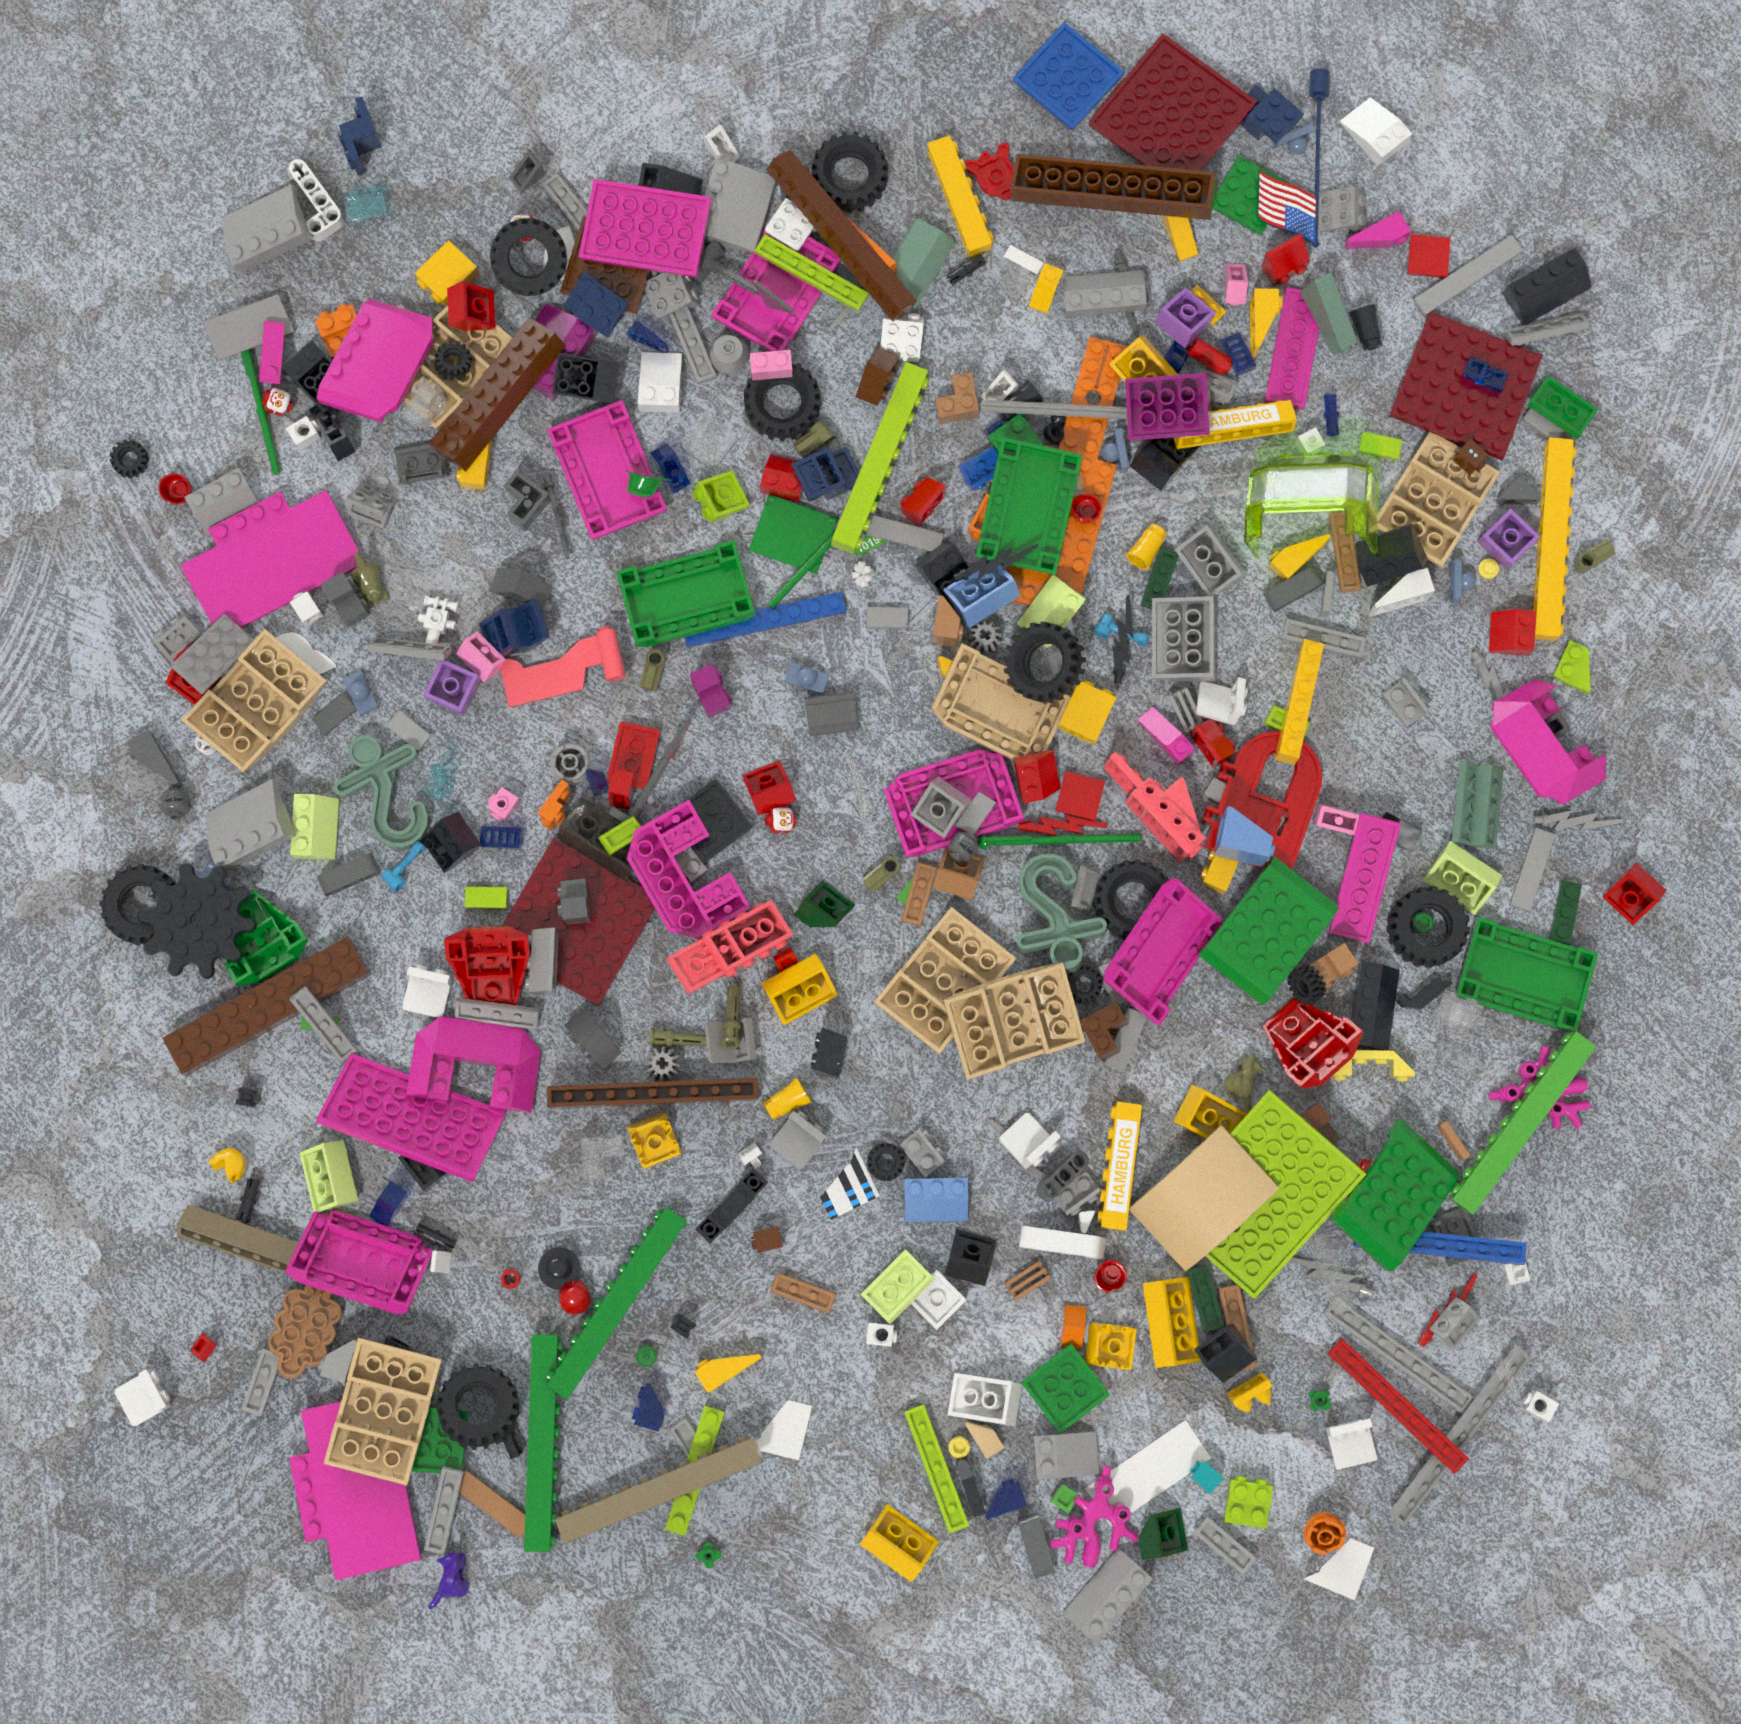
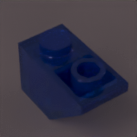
(651, 1410)

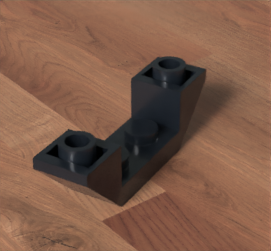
(732, 1206)

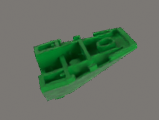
(270, 947)

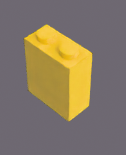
(444, 270)
(1087, 712)

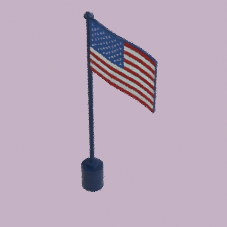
(1288, 205)

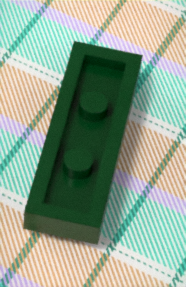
(1160, 577)
(1565, 912)
(1205, 1299)

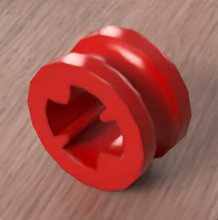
(512, 1285)

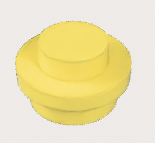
(1488, 568)
(959, 1447)

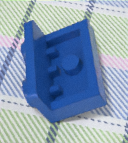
(979, 468)

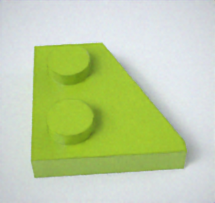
(1574, 667)

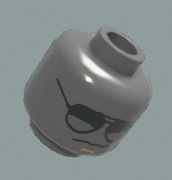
(175, 803)
(963, 846)

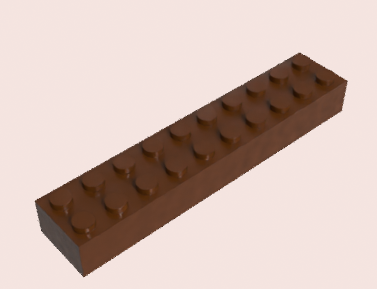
(1113, 186)
(264, 1007)

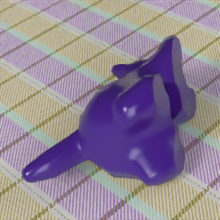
(452, 1582)

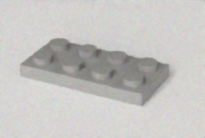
(212, 654)

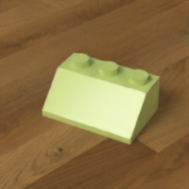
(1053, 604)
(315, 826)
(1463, 877)
(328, 1176)

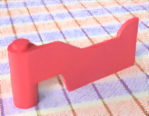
(565, 674)

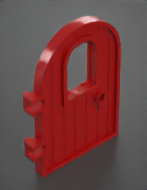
(1261, 810)

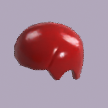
(174, 488)
(1086, 508)
(1110, 1275)
(574, 1297)

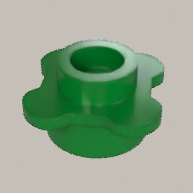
(1324, 1404)
(708, 1561)

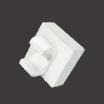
(750, 1154)
(1516, 1273)

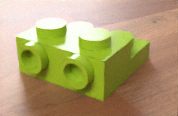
(720, 496)
(1248, 1502)

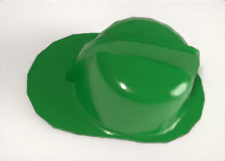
(642, 485)

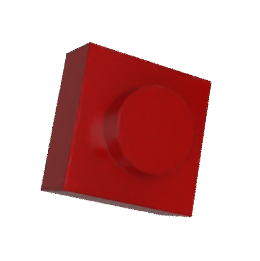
(785, 959)
(203, 1347)

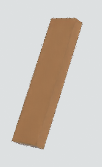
(1344, 554)
(1234, 1313)
(493, 1504)

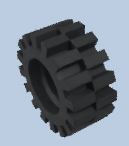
(453, 371)
(120, 450)
(1096, 984)
(1306, 984)
(876, 1171)

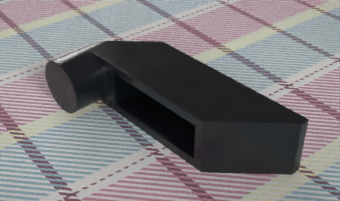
(1424, 996)
(970, 1487)

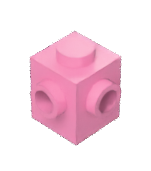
(503, 804)

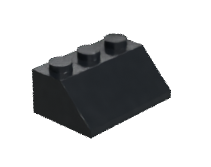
(1397, 554)

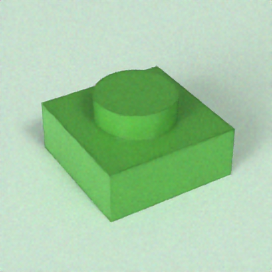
(1064, 1498)

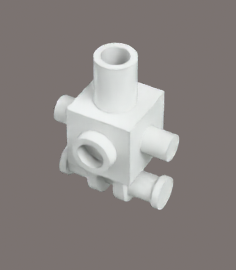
(437, 620)

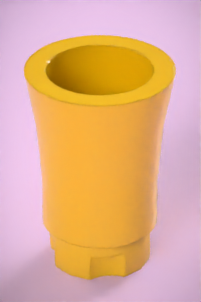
(1146, 547)
(787, 1099)

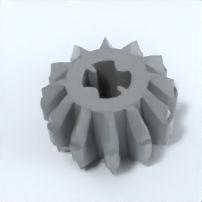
(977, 632)
(668, 1059)

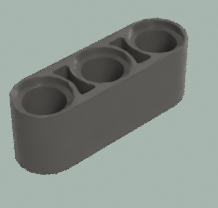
(1293, 588)
(348, 874)
(1071, 1171)
(1036, 1545)

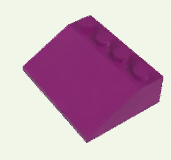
(574, 334)
(1168, 406)

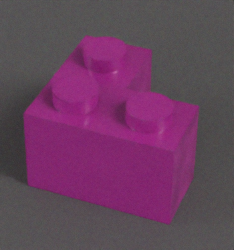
(708, 687)

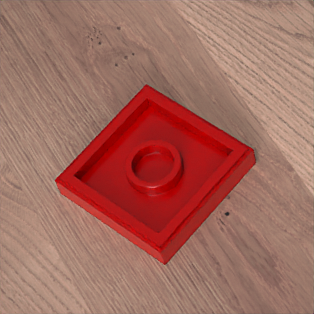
(1428, 256)
(1080, 796)

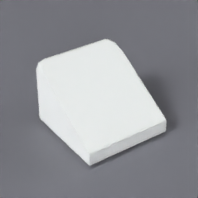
(1084, 1220)
(440, 1262)

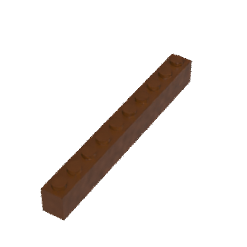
(841, 235)
(652, 1093)

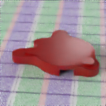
(993, 172)

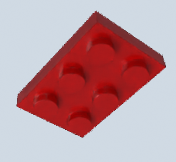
(634, 751)

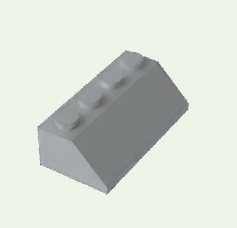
(1104, 293)
(1107, 1596)

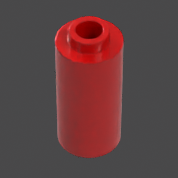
(1209, 356)

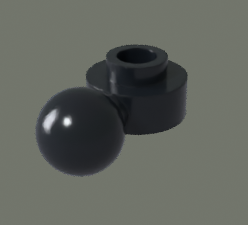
(1054, 432)

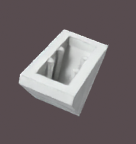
(720, 145)
(1001, 388)

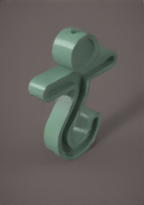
(379, 772)
(1063, 931)

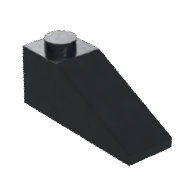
(333, 432)

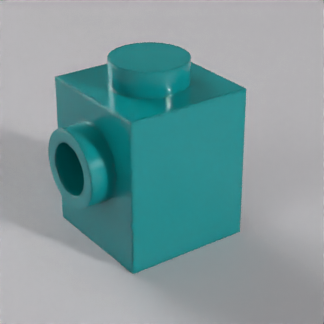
(1205, 1476)

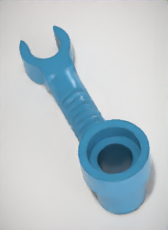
(1106, 625)
(393, 877)

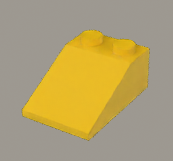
(1263, 309)
(1205, 1112)

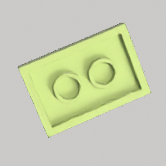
(897, 1286)

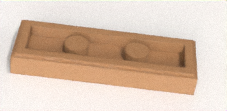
(919, 894)
(803, 1292)

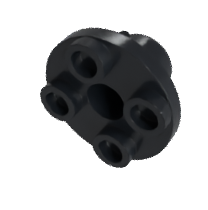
(558, 1267)

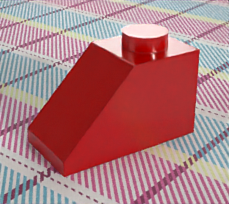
(621, 788)

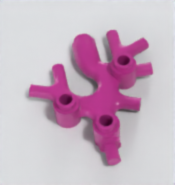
(1576, 1086)
(1094, 1510)

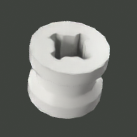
(200, 744)

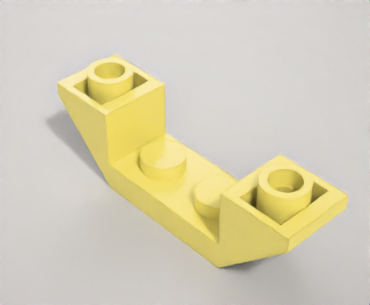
(1398, 1067)

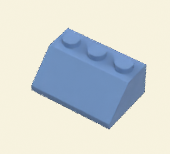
(982, 597)
(936, 1199)

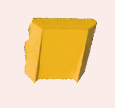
(654, 1140)
(1110, 1346)

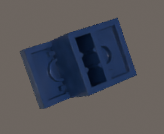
(1271, 116)
(358, 136)
(596, 304)
(826, 473)
(516, 628)

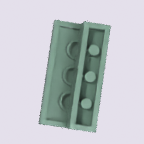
(921, 257)
(1477, 805)

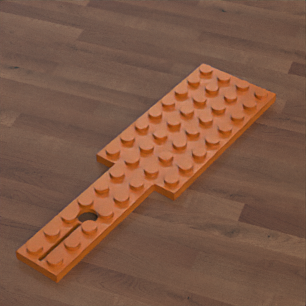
(1082, 437)

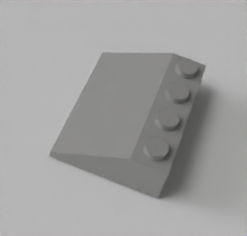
(738, 205)
(264, 229)
(1184, 639)
(248, 826)

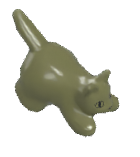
(368, 578)
(1242, 1081)

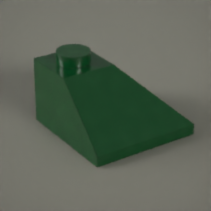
(823, 907)
(1163, 1535)

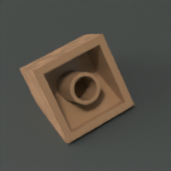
(947, 625)
(958, 877)

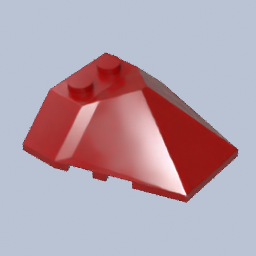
(489, 962)
(1311, 1042)

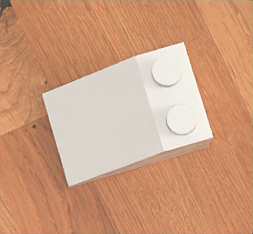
(1376, 130)
(660, 382)
(1410, 590)
(984, 1399)

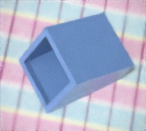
(1242, 839)

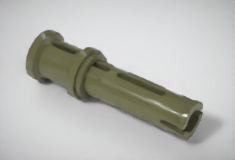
(731, 1025)
(671, 1038)

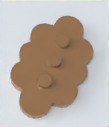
(304, 1330)

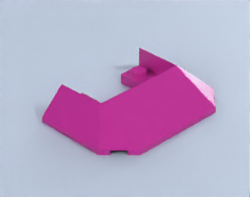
(1535, 749)
(666, 885)
(477, 1043)

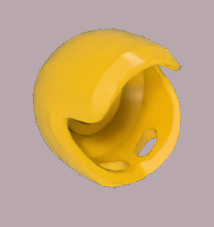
(232, 1160)

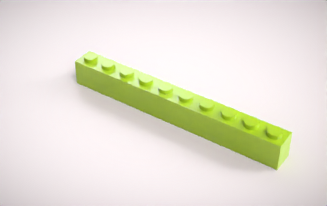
(879, 458)

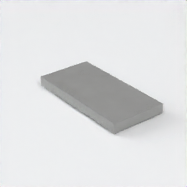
(243, 327)

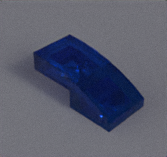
(1486, 376)

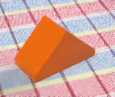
(1073, 1326)

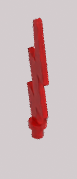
(1048, 824)
(1427, 1335)

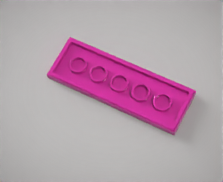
(1292, 352)
(1364, 877)

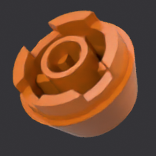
(1324, 1532)

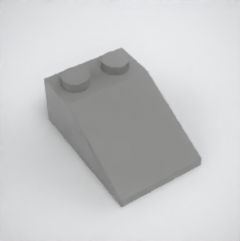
(1065, 1455)

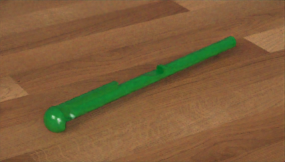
(251, 372)
(815, 558)
(984, 841)

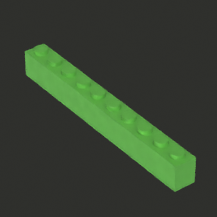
(1522, 1122)

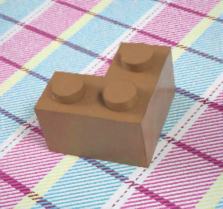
(961, 404)
(1335, 964)

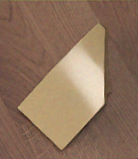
(985, 1438)

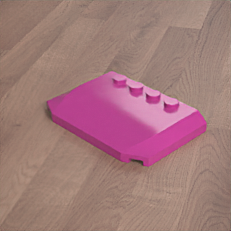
(377, 361)
(967, 773)
(360, 1261)

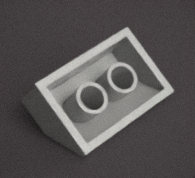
(221, 499)
(1210, 561)
(543, 962)

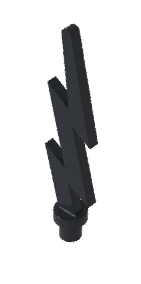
(984, 569)
(1123, 652)

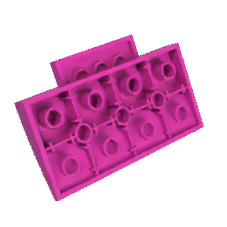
(270, 557)
(360, 1515)

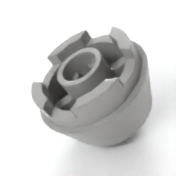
(728, 354)
(570, 763)

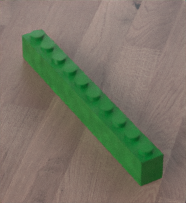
(615, 1304)
(541, 1446)

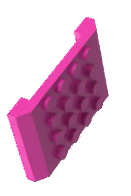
(766, 326)
(594, 459)
(1161, 949)

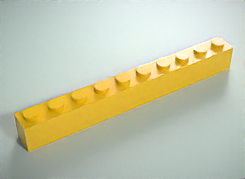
(1553, 537)

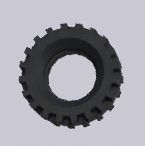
(852, 147)
(553, 244)
(788, 427)
(1020, 655)
(1114, 878)
(114, 895)
(478, 1434)

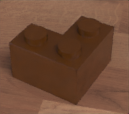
(876, 375)
(1099, 1029)
(1320, 1120)

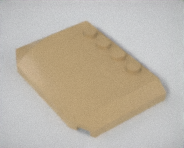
(988, 711)

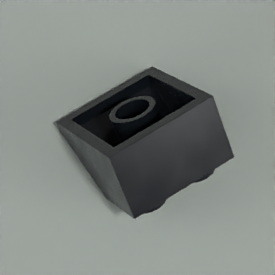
(970, 1257)

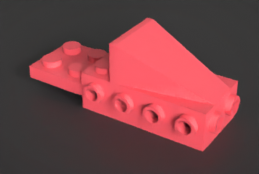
(1165, 813)
(731, 947)

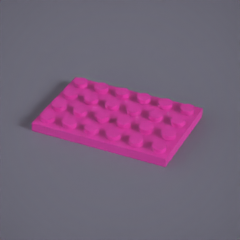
(645, 228)

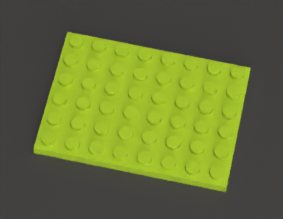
(1311, 1184)

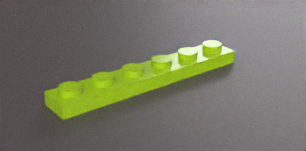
(811, 273)
(703, 1442)
(936, 1468)

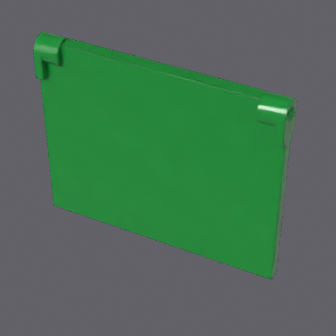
(791, 532)

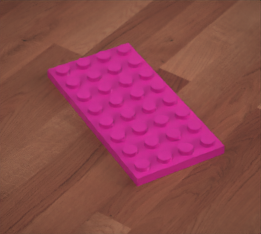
(374, 1107)

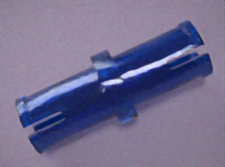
(1331, 415)

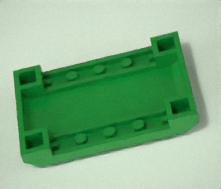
(1029, 504)
(686, 595)
(1268, 931)
(1526, 975)
(1396, 1197)

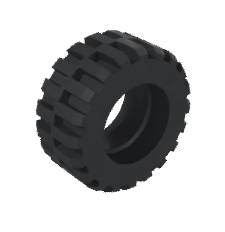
(1447, 907)

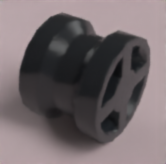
(247, 1097)
(683, 1326)

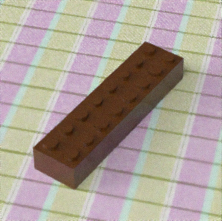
(497, 394)

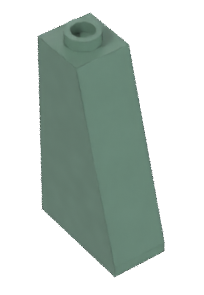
(1329, 314)

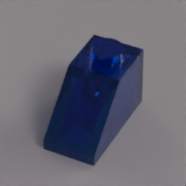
(670, 467)
(389, 1203)
(1006, 1499)

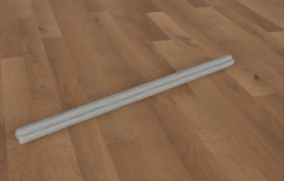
(1053, 409)

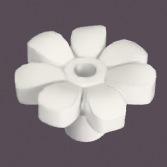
(862, 573)

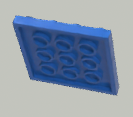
(1068, 76)

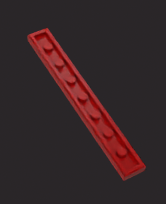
(1398, 1406)

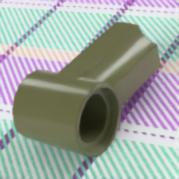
(817, 436)
(1594, 556)
(652, 672)
(879, 875)

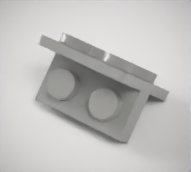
(370, 505)

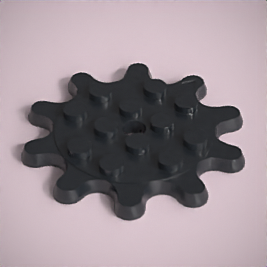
(201, 943)

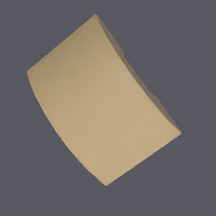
(484, 349)
(1436, 497)
(255, 702)
(946, 963)
(1013, 1019)
(1204, 1198)
(383, 1411)

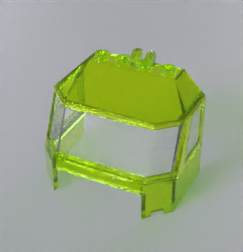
(1314, 484)

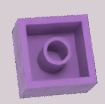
(1185, 317)
(1508, 539)
(452, 687)

